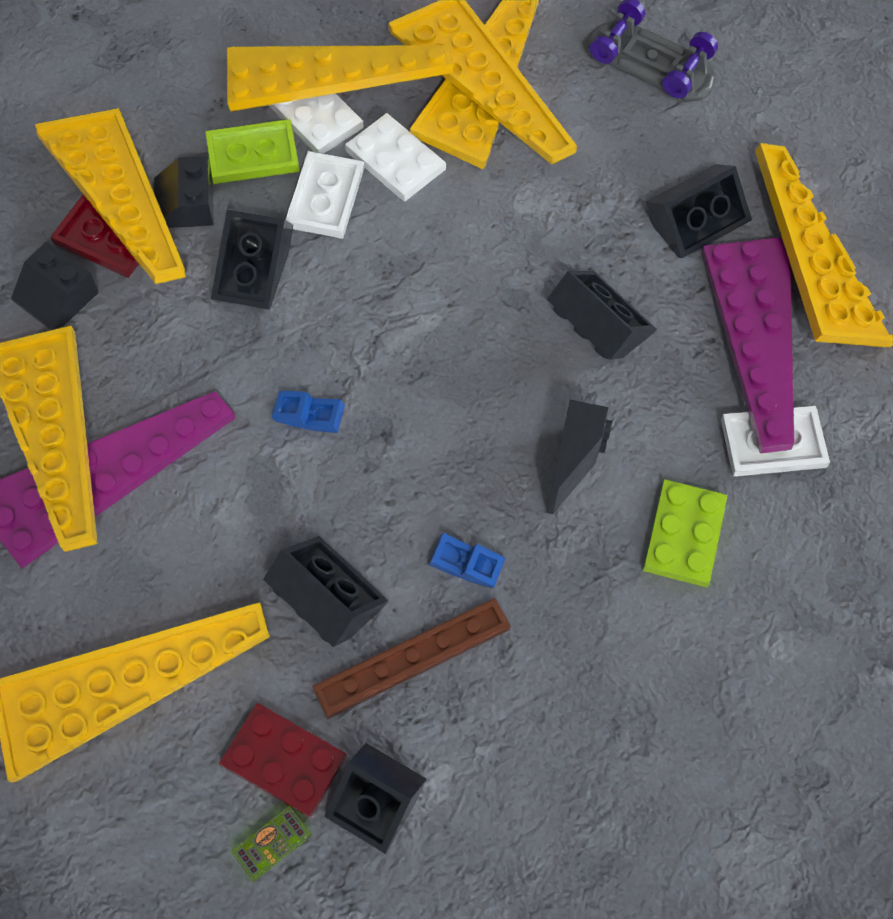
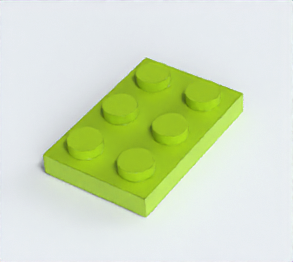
(252, 151)
(685, 533)

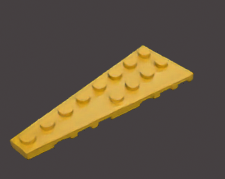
(300, 72)
(486, 74)
(453, 119)
(108, 171)
(822, 268)
(47, 415)
(78, 698)

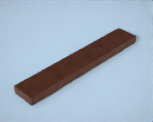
(411, 658)

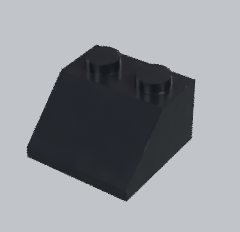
(186, 192)
(53, 287)
(374, 797)

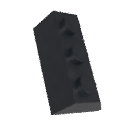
(700, 209)
(600, 314)
(324, 590)

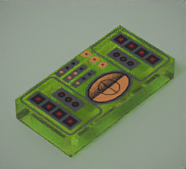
(271, 843)

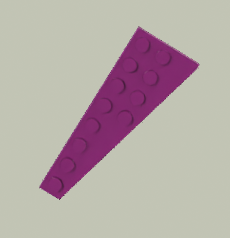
(755, 309)
(116, 468)

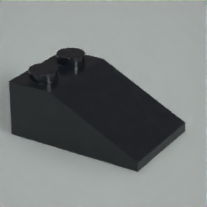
(251, 259)
(582, 439)

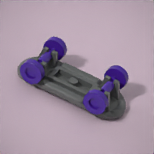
(654, 58)

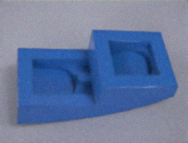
(309, 413)
(467, 562)

